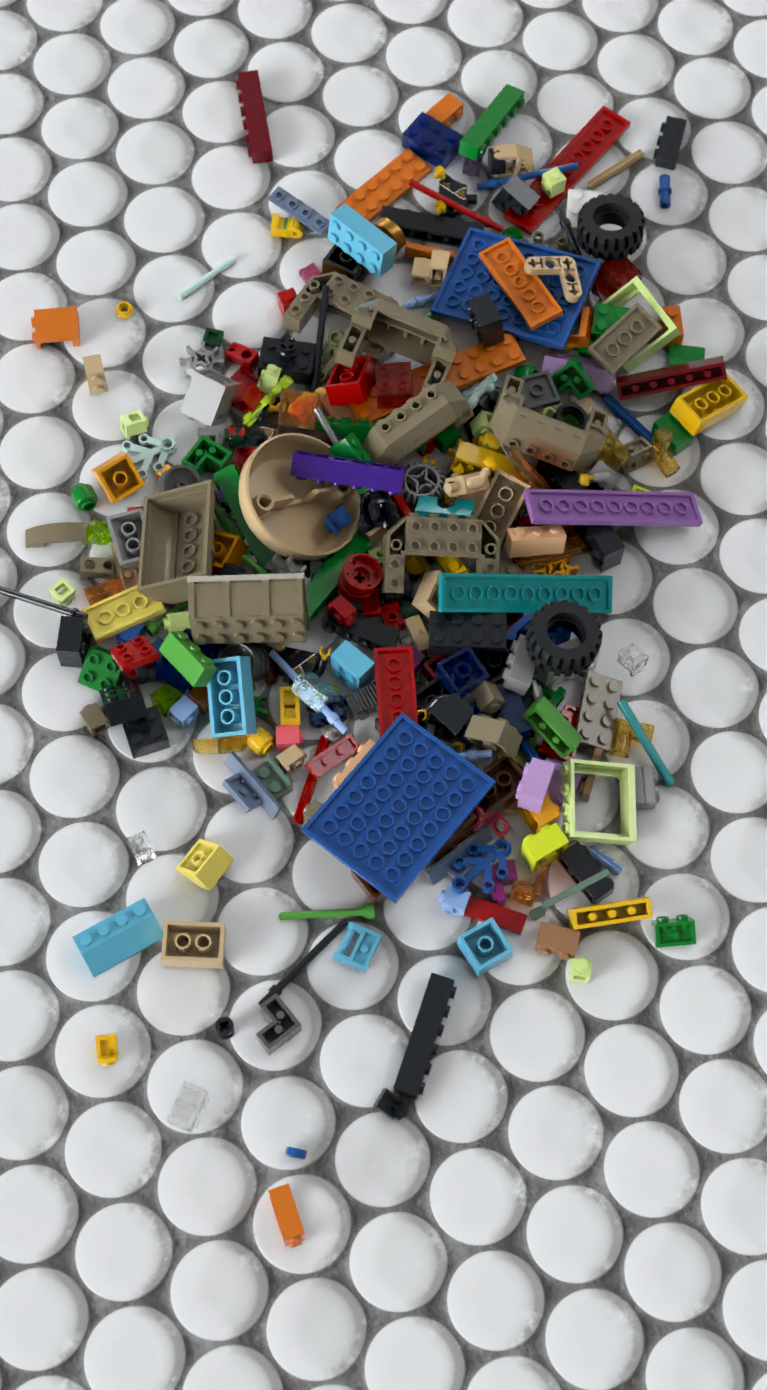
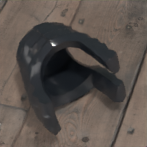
(377, 511)

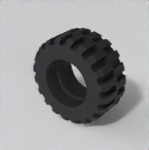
(610, 210)
(570, 617)

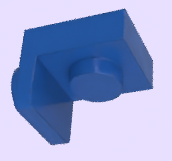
(337, 520)

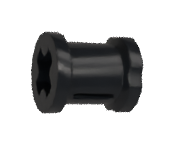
(226, 1034)

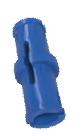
(664, 191)

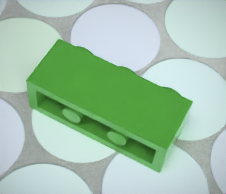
(188, 659)
(553, 727)

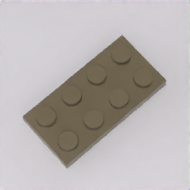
(624, 338)
(598, 710)

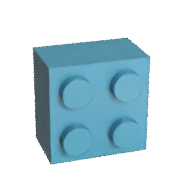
(352, 666)
(484, 947)

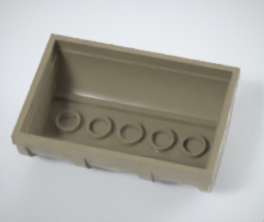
(177, 540)
(248, 608)

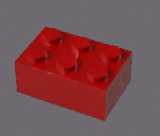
(351, 384)

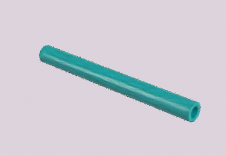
(645, 742)

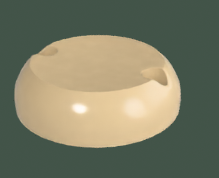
(290, 511)

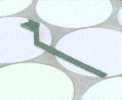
(539, 911)

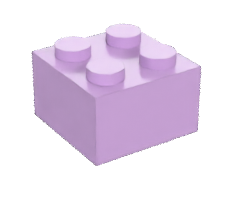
(534, 784)

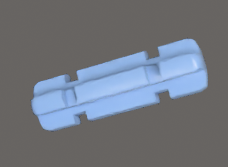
(605, 860)

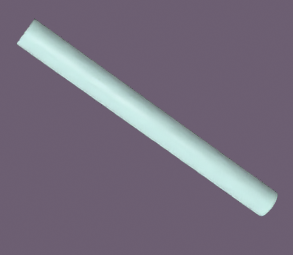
(206, 278)

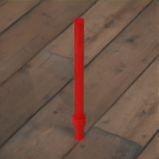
(487, 221)

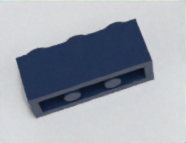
(513, 712)

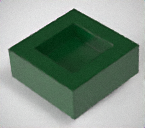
(213, 337)

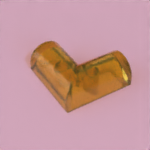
(664, 459)
(624, 735)
(219, 745)

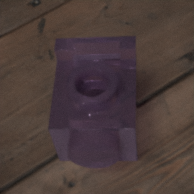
(472, 167)

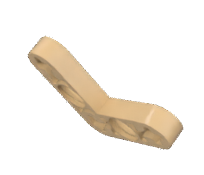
(559, 268)

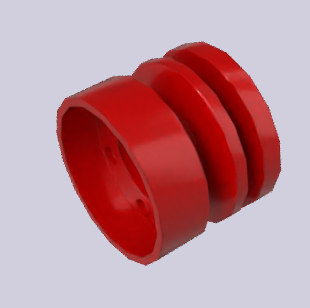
(359, 577)

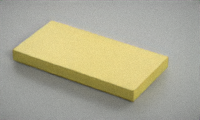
(120, 613)

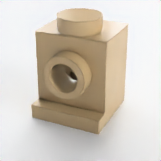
(291, 759)

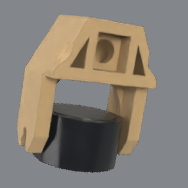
(521, 163)

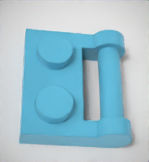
(363, 949)

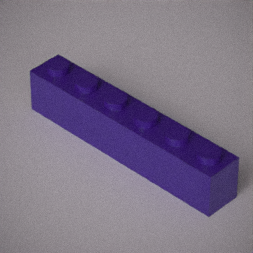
(348, 472)

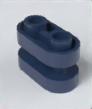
(319, 720)

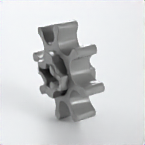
(201, 358)
(278, 565)

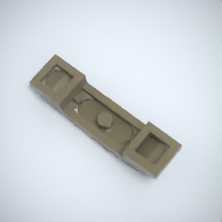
(56, 533)

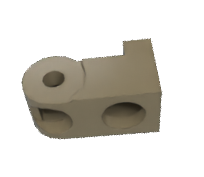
(96, 568)

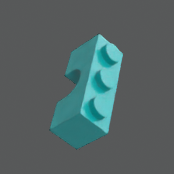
(430, 505)

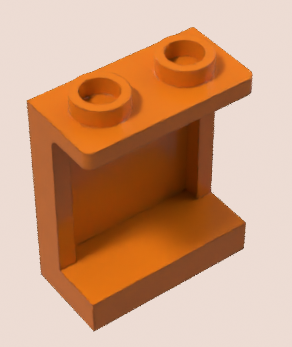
(56, 325)

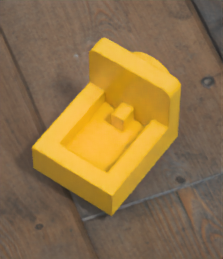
(107, 1049)

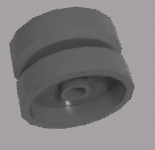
(175, 475)

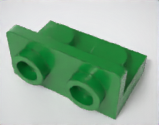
(674, 931)

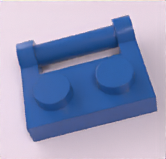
(518, 628)

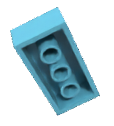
(362, 240)
(231, 698)

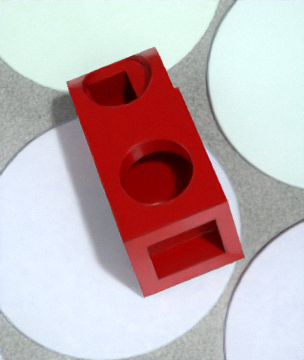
(242, 356)

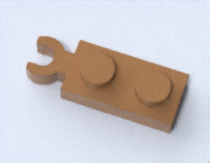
(586, 787)

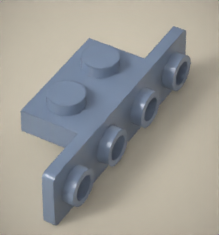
(299, 210)
(248, 789)
(446, 865)

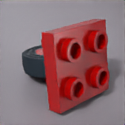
(135, 658)

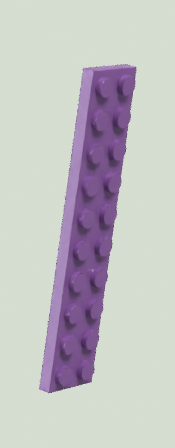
(612, 508)

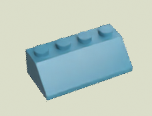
(118, 937)

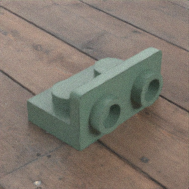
(273, 778)

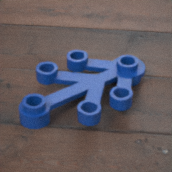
(482, 864)

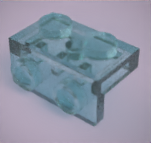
(313, 691)

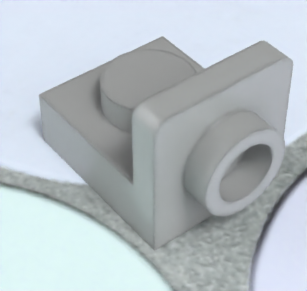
(213, 434)

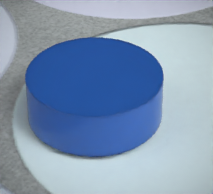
(296, 1153)

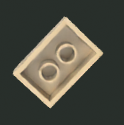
(193, 944)

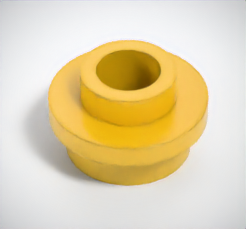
(124, 306)

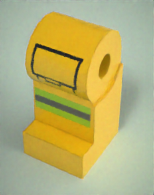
(286, 227)

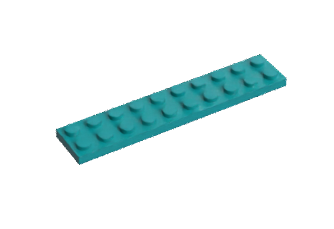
(521, 592)

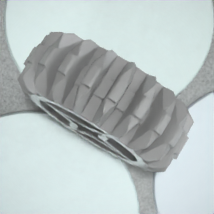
(416, 475)

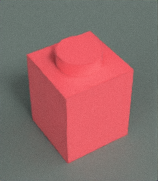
(287, 736)

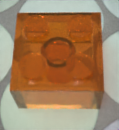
(298, 409)

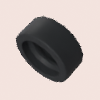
(573, 409)

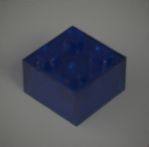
(461, 672)

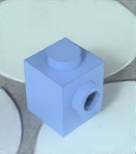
(184, 712)
(453, 902)

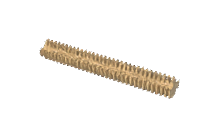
(615, 169)

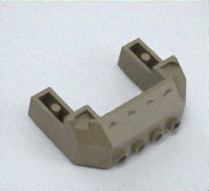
(342, 300)
(401, 333)
(417, 423)
(543, 435)
(437, 538)

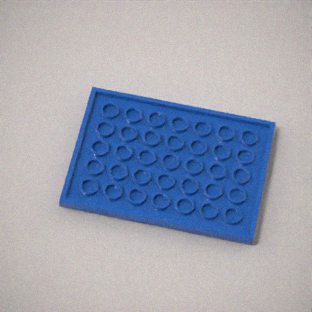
(471, 278)
(398, 807)

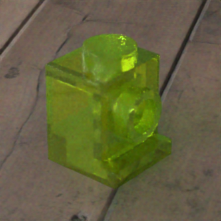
(98, 533)
(165, 698)

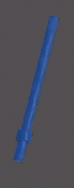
(494, 182)

